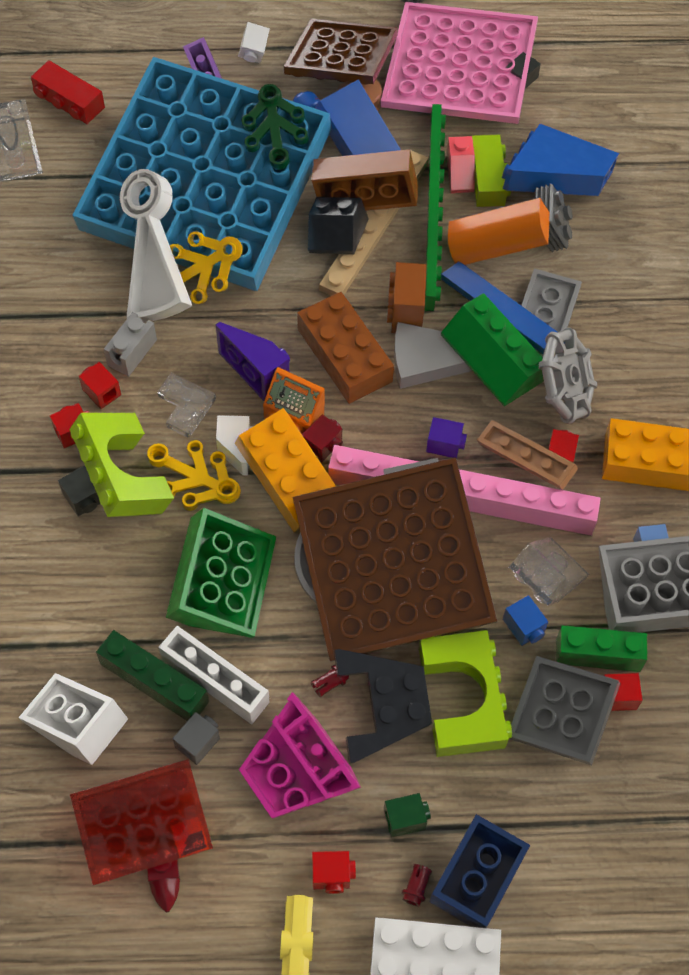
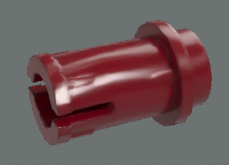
(329, 680)
(416, 886)

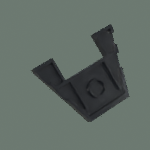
(396, 697)

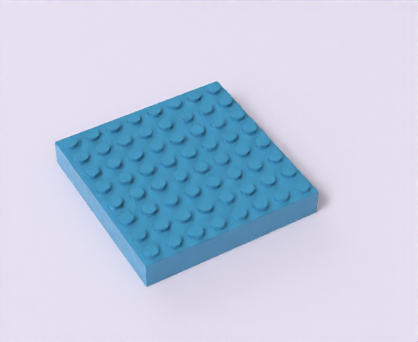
(194, 137)

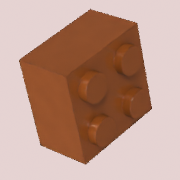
(407, 295)

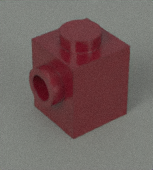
(323, 436)

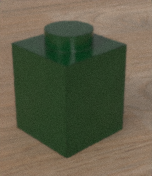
(406, 814)

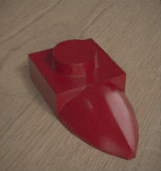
(165, 884)

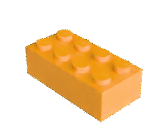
(646, 454)
(283, 462)

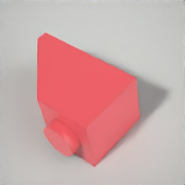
(461, 164)

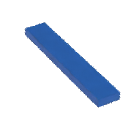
(472, 285)

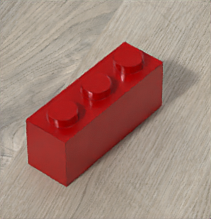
(67, 92)

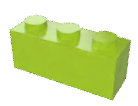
(489, 170)

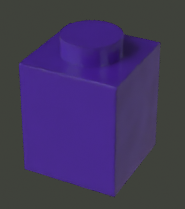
(446, 437)

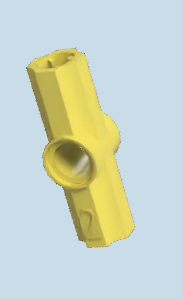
(297, 936)

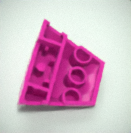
(296, 763)

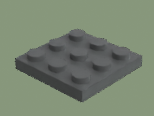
(564, 710)

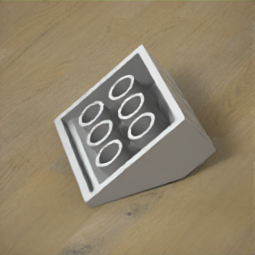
(646, 584)

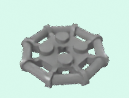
(568, 375)

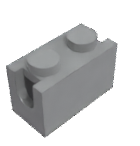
(130, 344)

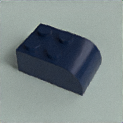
(479, 873)

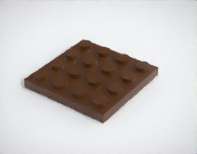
(341, 51)

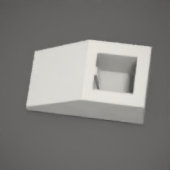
(227, 432)

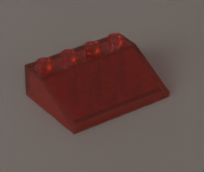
(141, 822)

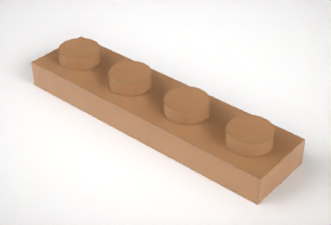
(527, 454)

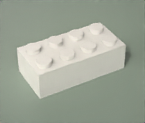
(433, 949)

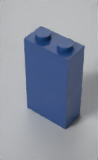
(356, 122)

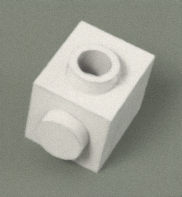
(253, 42)

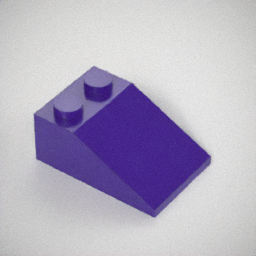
(251, 356)

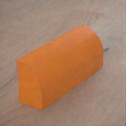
(499, 232)

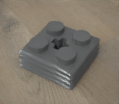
(559, 217)

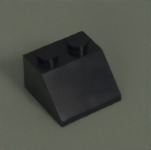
(336, 225)

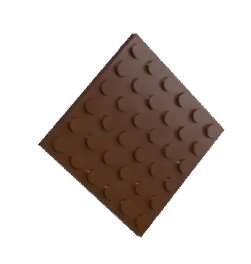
(394, 559)

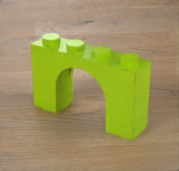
(117, 490)
(472, 655)

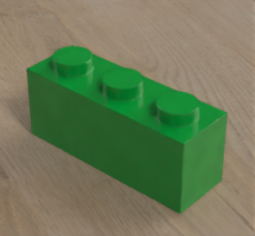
(601, 648)

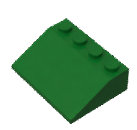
(221, 575)

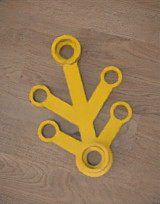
(204, 264)
(197, 476)

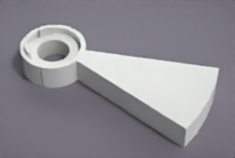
(155, 277)

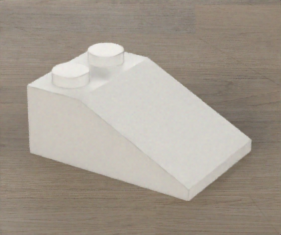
(74, 718)

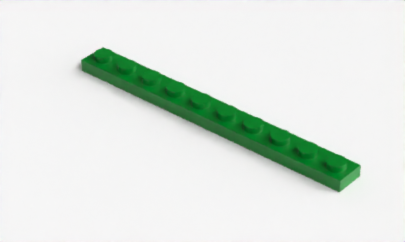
(435, 213)

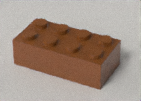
(378, 178)
(345, 347)

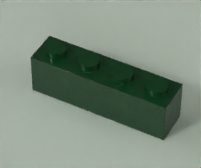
(152, 676)

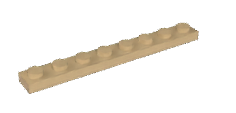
(348, 266)

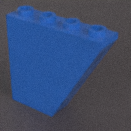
(562, 160)

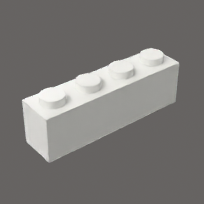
(214, 674)

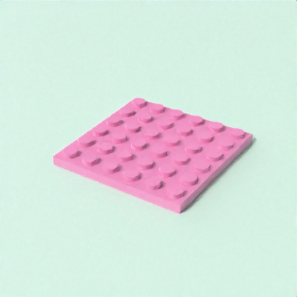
(459, 62)

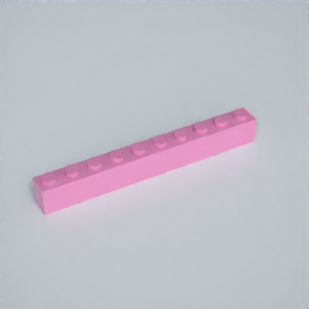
(485, 493)

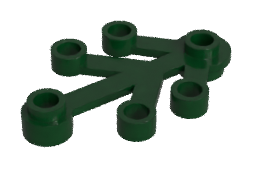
(273, 123)

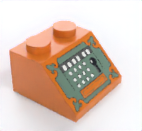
(299, 398)

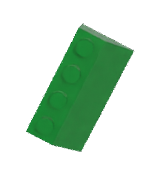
(494, 349)

